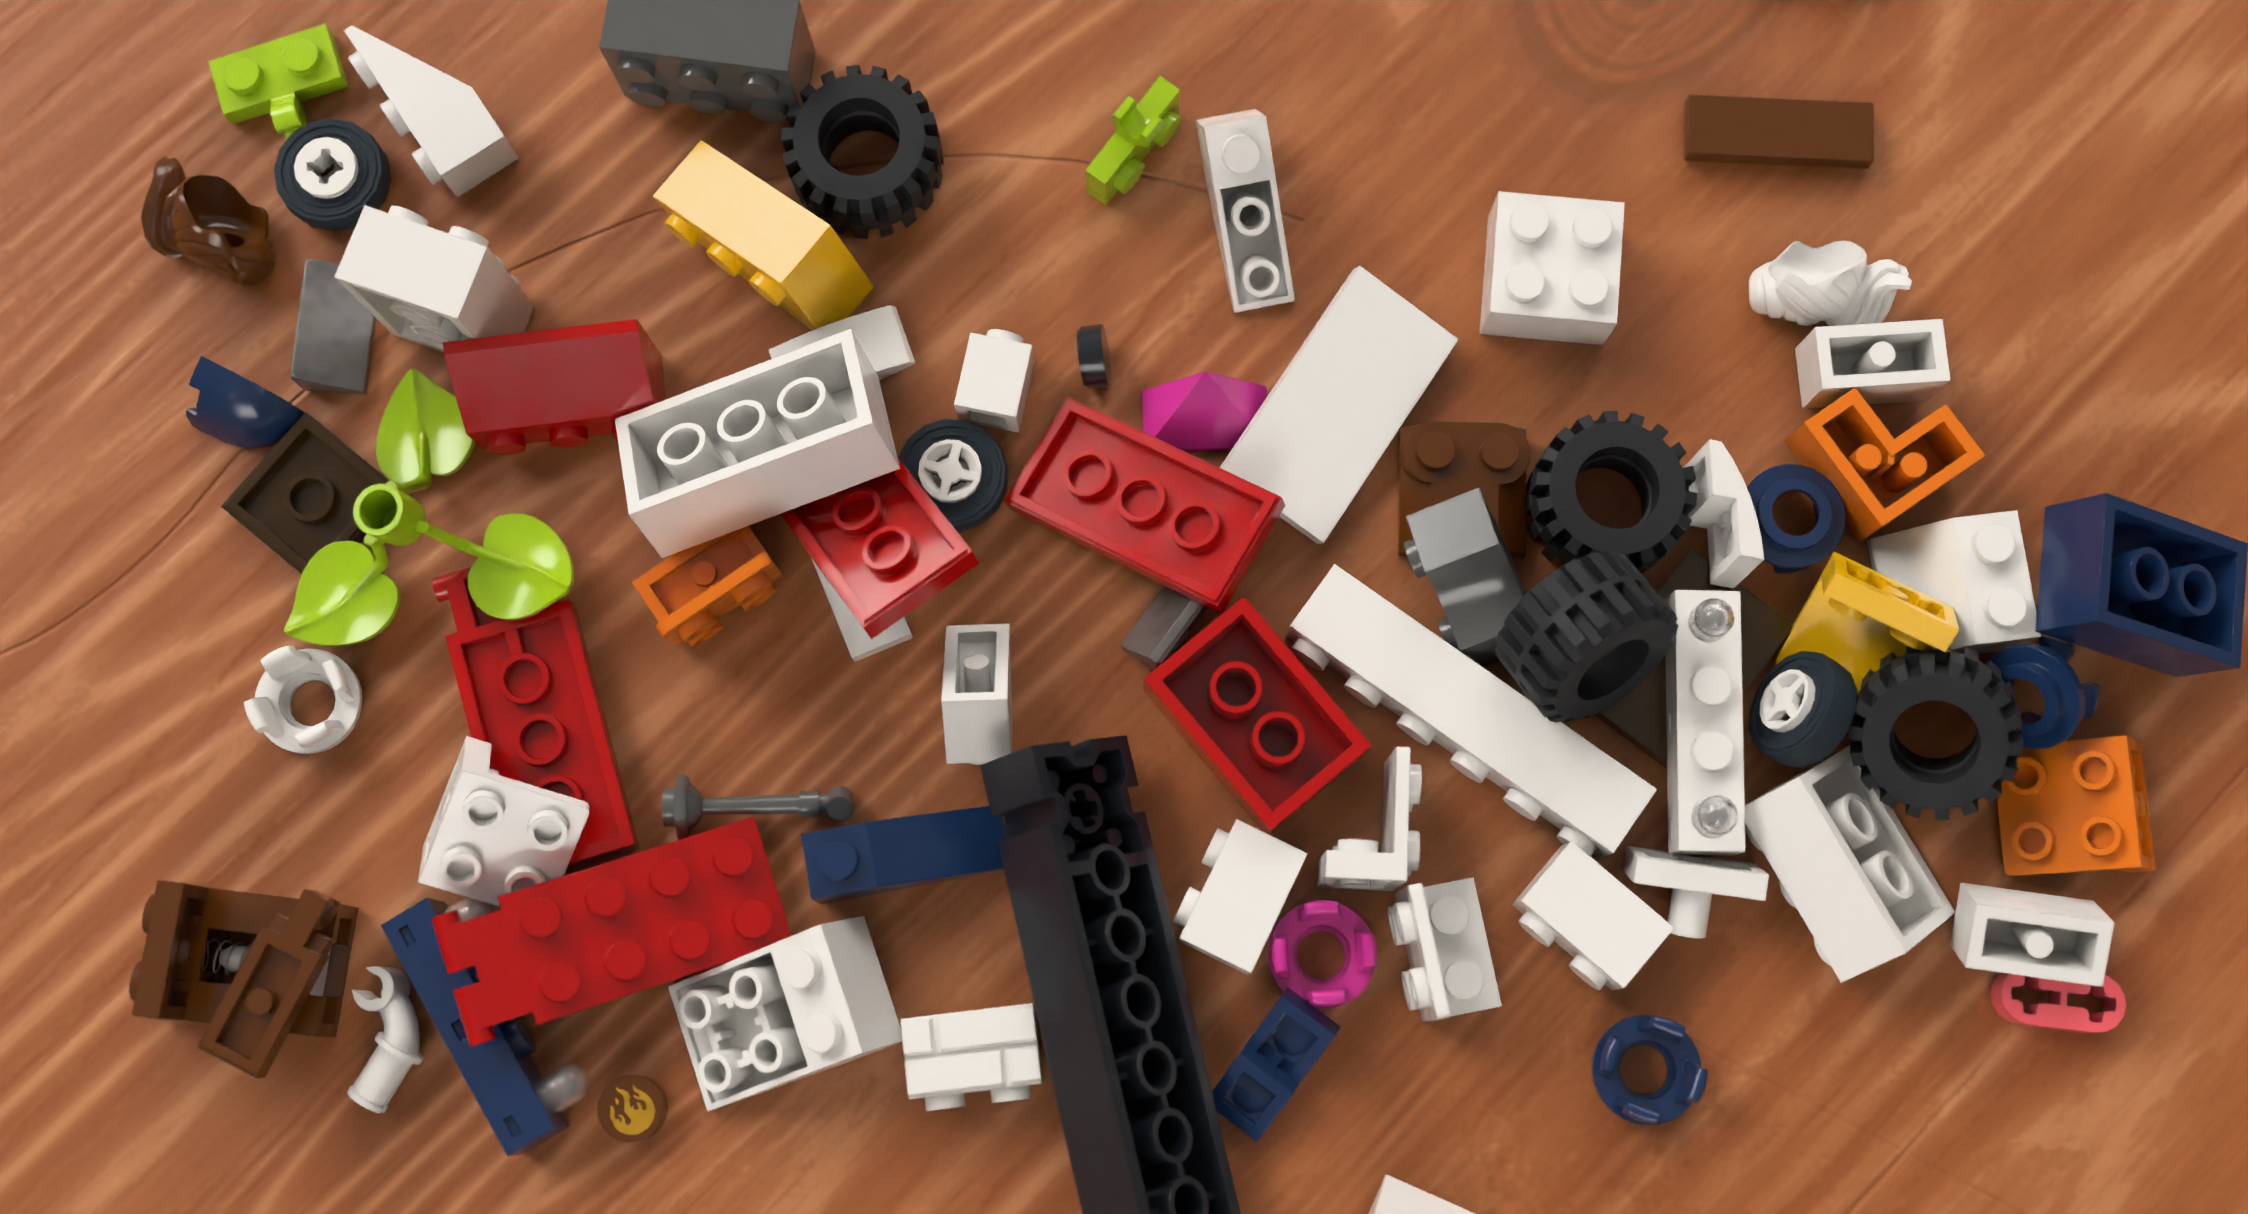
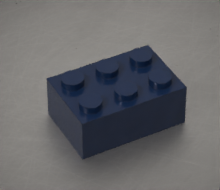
(2142, 586)

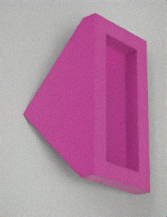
(1201, 411)

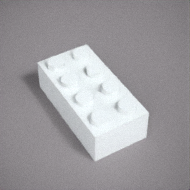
(755, 444)

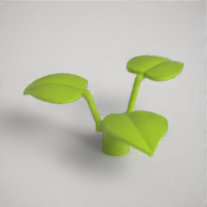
(343, 587)

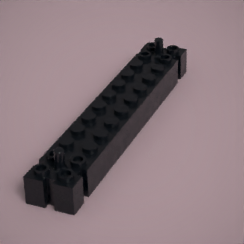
(1108, 982)

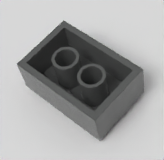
(710, 54)

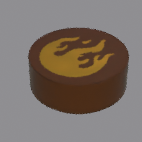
(632, 1108)

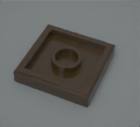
(304, 493)

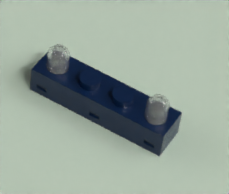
(500, 1072)

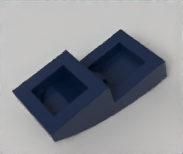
(1273, 1064)

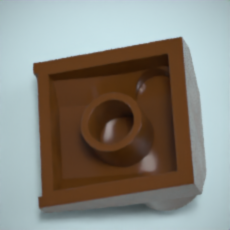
(1457, 457)

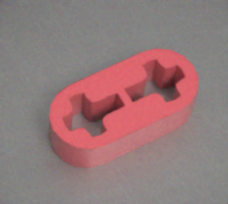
(2056, 1013)

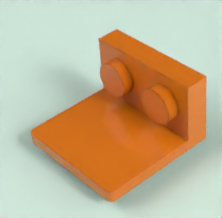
(2077, 809)

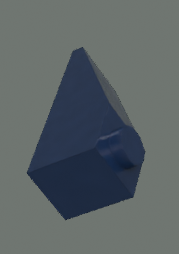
(901, 853)

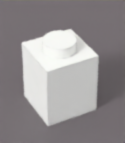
(995, 380)

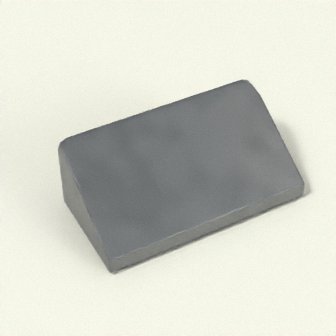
(331, 334)
(1162, 627)

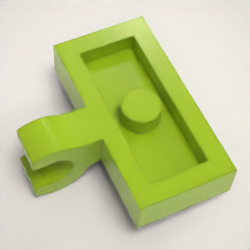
(279, 78)
(1136, 131)

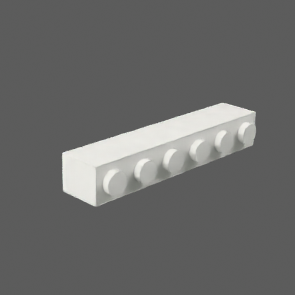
(1469, 713)

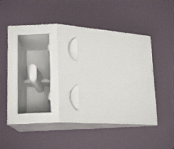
(786, 1012)

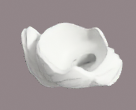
(1826, 285)

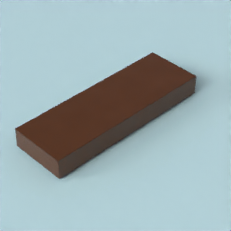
(1779, 131)

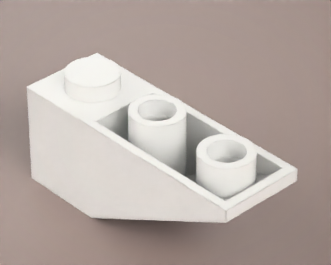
(442, 113)
(1246, 208)

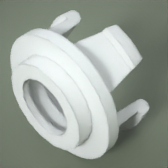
(283, 674)

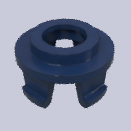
(1791, 552)
(2064, 695)
(1684, 1078)

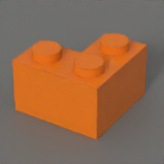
(1871, 468)

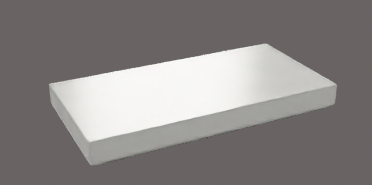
(1340, 403)

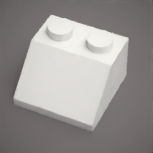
(1971, 566)

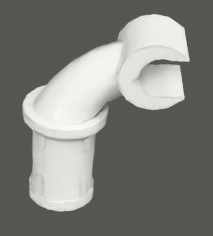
(397, 1045)

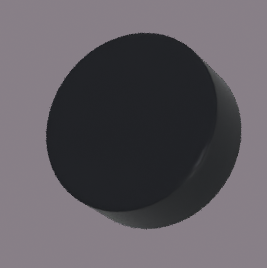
(1094, 356)

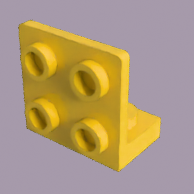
(1866, 616)

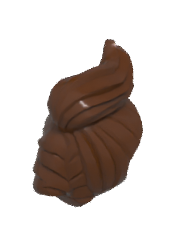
(207, 224)

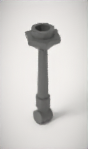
(685, 806)

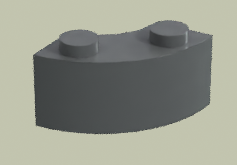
(1469, 570)

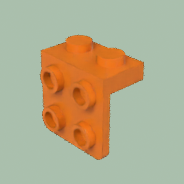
(705, 584)

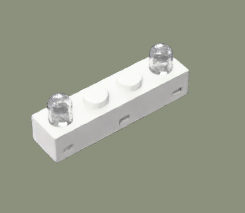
(1705, 725)

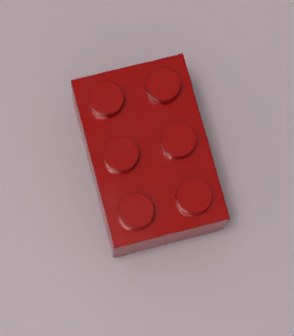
(1255, 716)

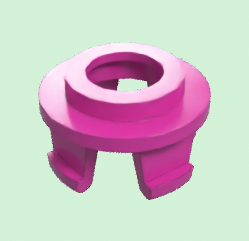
(1352, 933)

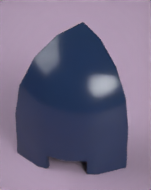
(238, 408)

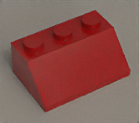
(553, 383)

